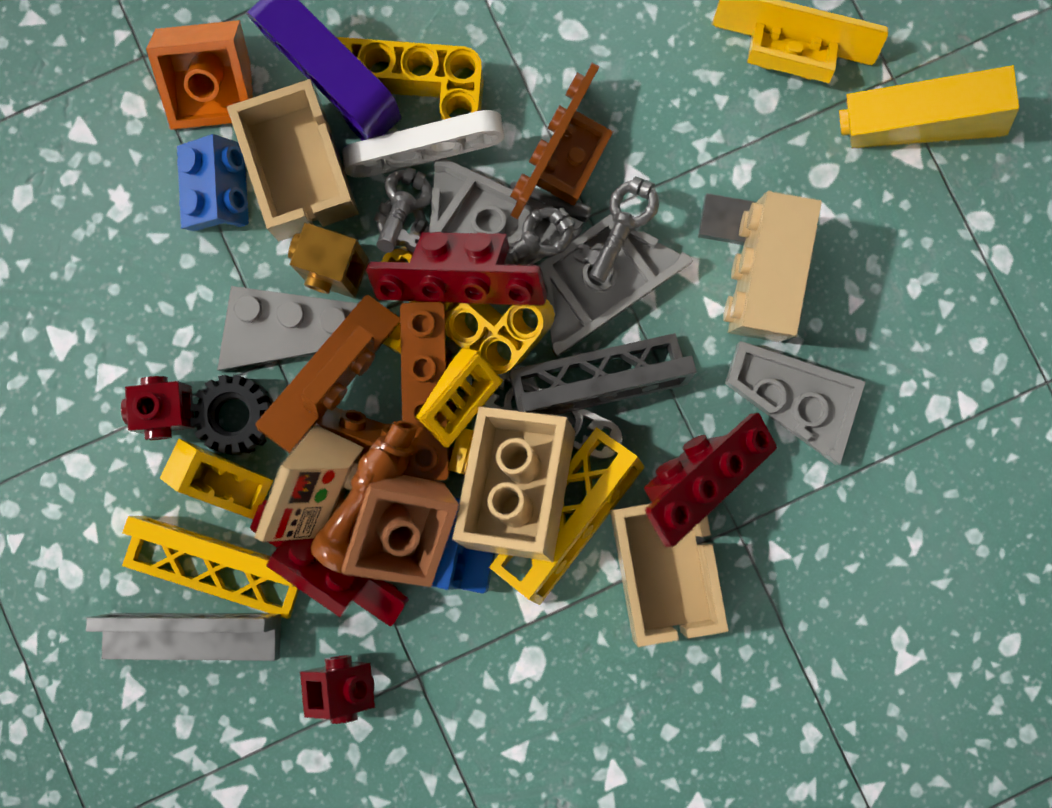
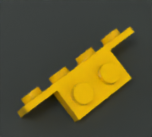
(800, 37)

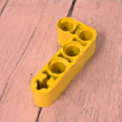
(440, 80)
(491, 326)

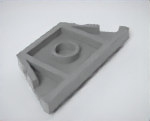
(477, 204)
(586, 304)

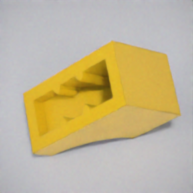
(215, 479)

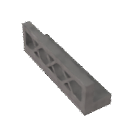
(602, 387)
(188, 636)

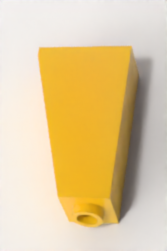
(933, 110)

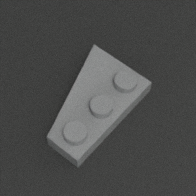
(276, 326)
(799, 396)

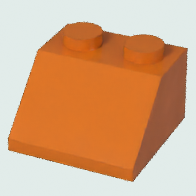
(200, 72)

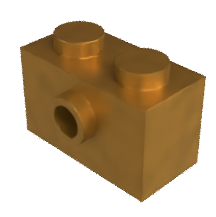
(328, 260)

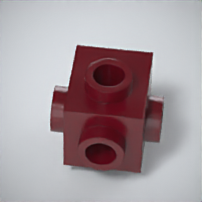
(157, 407)
(337, 690)

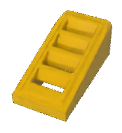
(485, 383)

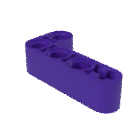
(332, 68)

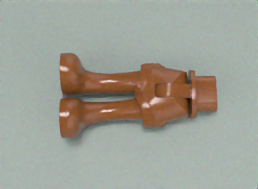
(383, 461)

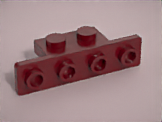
(458, 271)
(704, 476)
(330, 588)

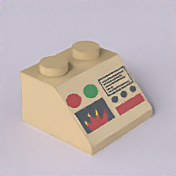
(309, 486)

